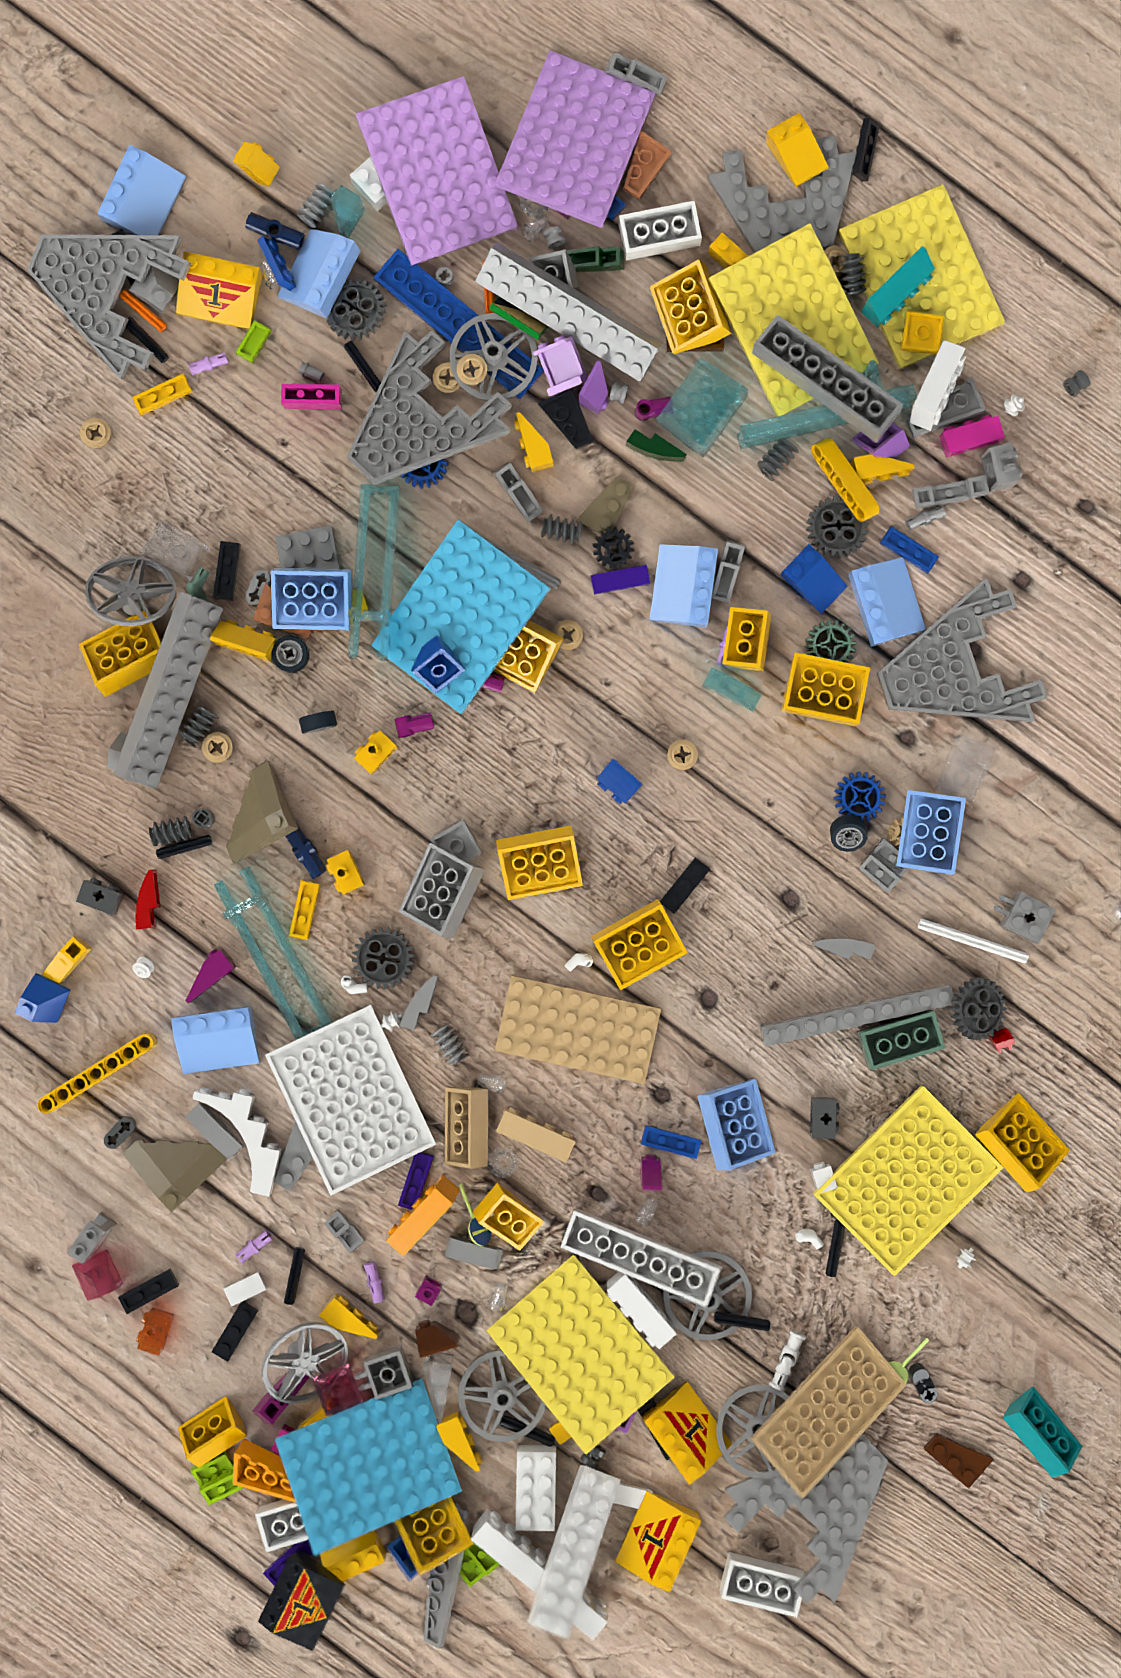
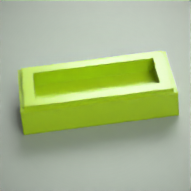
(253, 342)

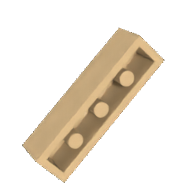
(536, 1135)

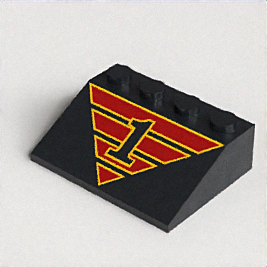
(301, 1601)

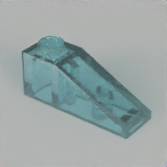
(731, 689)

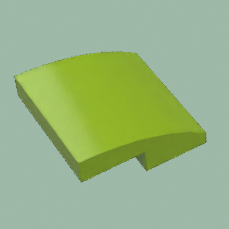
(216, 1478)
(476, 1564)

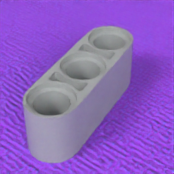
(467, 1251)

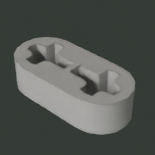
(254, 585)

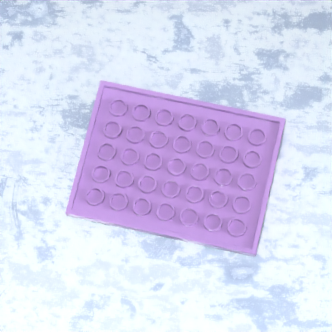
(575, 139)
(436, 170)

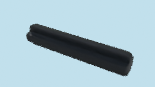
(150, 344)
(362, 365)
(184, 847)
(835, 1249)
(294, 1276)
(742, 1321)
(535, 1434)

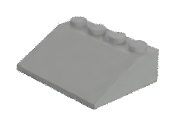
(441, 891)

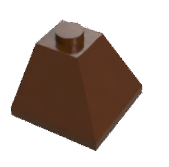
(434, 1338)

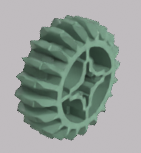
(829, 628)

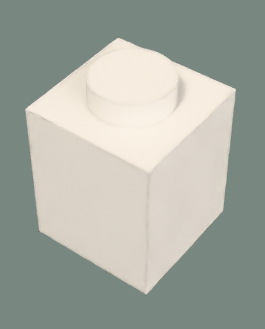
(820, 1174)

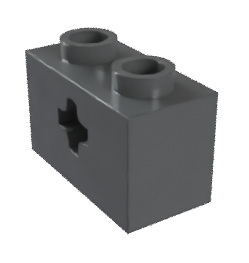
(89, 896)
(818, 1108)

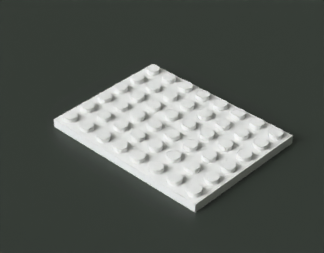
(350, 1099)

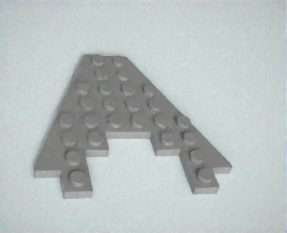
(769, 222)
(86, 278)
(405, 431)
(940, 672)
(834, 1506)

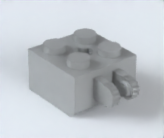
(1001, 467)
(1014, 918)
(381, 1382)

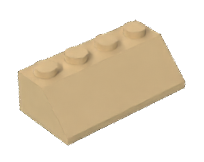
(466, 1127)

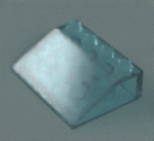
(702, 407)

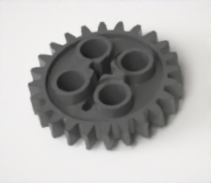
(366, 295)
(839, 543)
(380, 975)
(978, 1008)

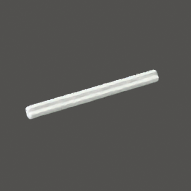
(973, 941)

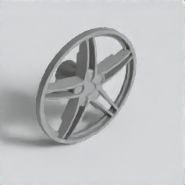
(495, 357)
(130, 593)
(715, 1301)
(301, 1360)
(501, 1397)
(751, 1427)

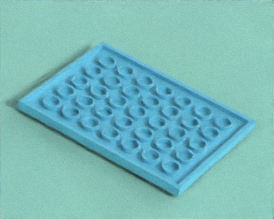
(470, 600)
(367, 1466)

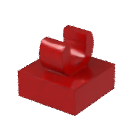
(1002, 1039)

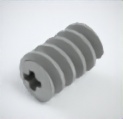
(315, 204)
(449, 1044)

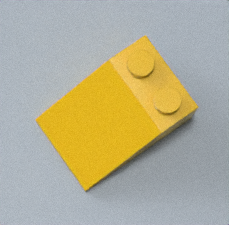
(796, 149)
(507, 1217)

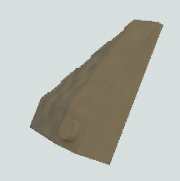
(262, 816)
(173, 1168)

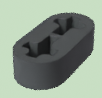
(122, 1135)

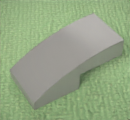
(344, 1231)

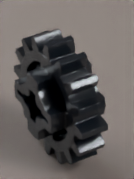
(609, 554)

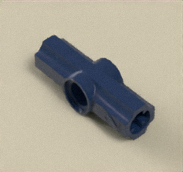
(264, 227)
(306, 853)

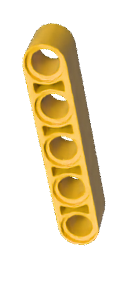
(845, 479)

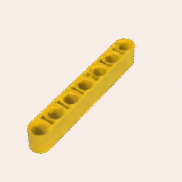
(88, 1075)

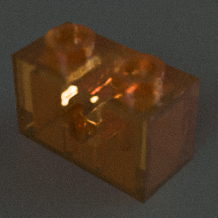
(162, 1322)

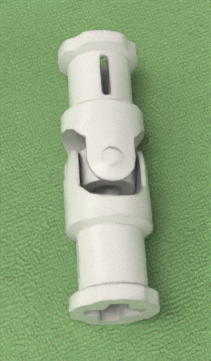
(786, 1361)

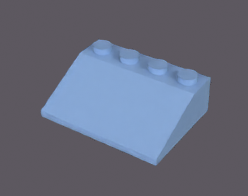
(141, 194)
(320, 271)
(683, 585)
(311, 598)
(886, 601)
(931, 832)
(216, 1040)
(736, 1125)

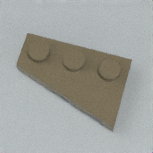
(606, 507)

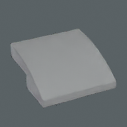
(882, 867)

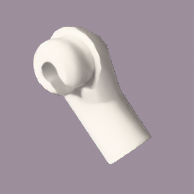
(579, 959)
(352, 987)
(809, 1235)

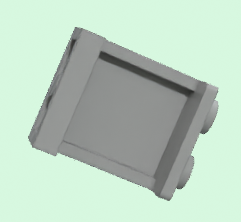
(91, 1238)

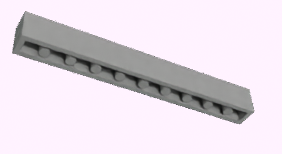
(856, 1014)

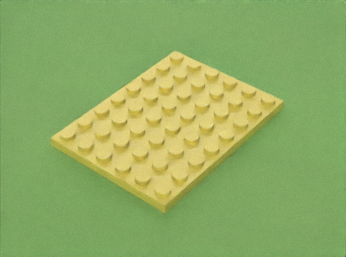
(957, 284)
(800, 286)
(908, 1180)
(580, 1354)

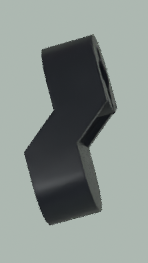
(919, 1375)

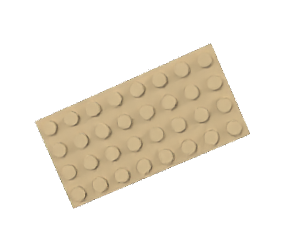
(578, 1029)
(828, 1412)

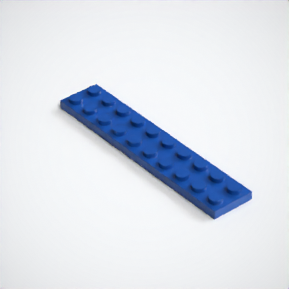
(446, 314)

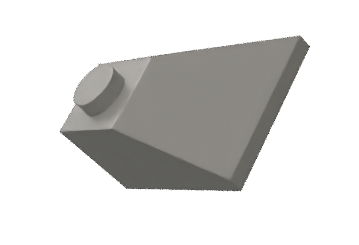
(558, 265)
(157, 289)

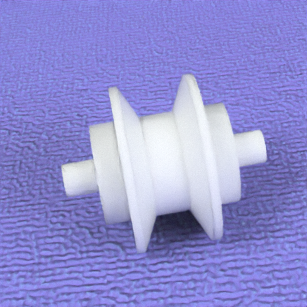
(1014, 405)
(143, 967)
(391, 1021)
(965, 1258)

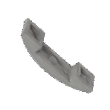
(950, 493)

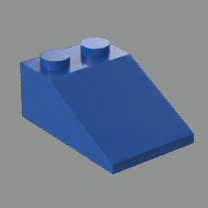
(814, 579)
(618, 782)

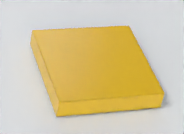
(922, 332)

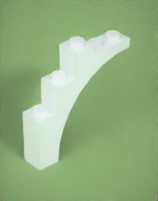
(253, 1130)

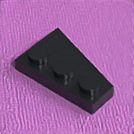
(568, 417)

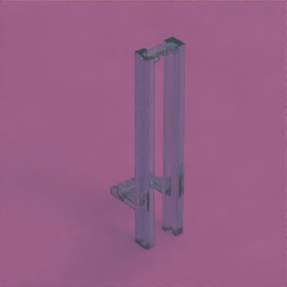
(812, 419)
(355, 614)
(233, 915)

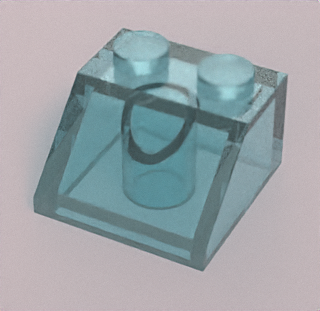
(347, 209)

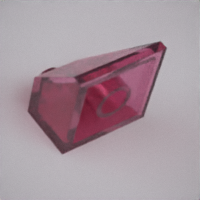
(97, 1275)
(337, 1390)

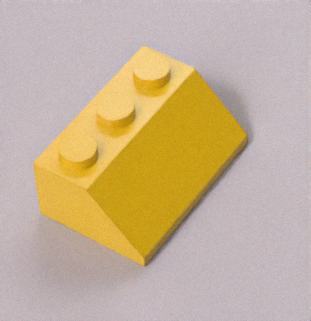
(747, 638)
(244, 639)
(211, 1432)
(354, 1556)

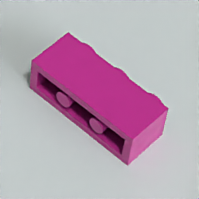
(311, 396)
(971, 435)

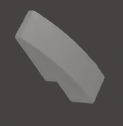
(635, 73)
(518, 491)
(728, 571)
(845, 947)
(419, 1003)
(214, 1130)

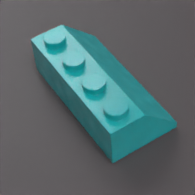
(898, 288)
(1043, 1433)

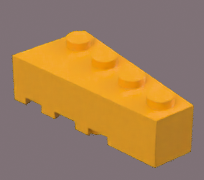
(423, 1215)
(261, 1471)

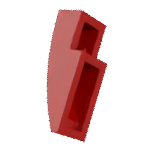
(147, 900)

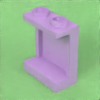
(561, 364)

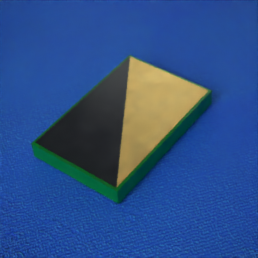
(519, 318)

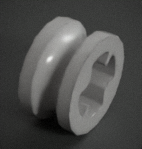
(440, 272)

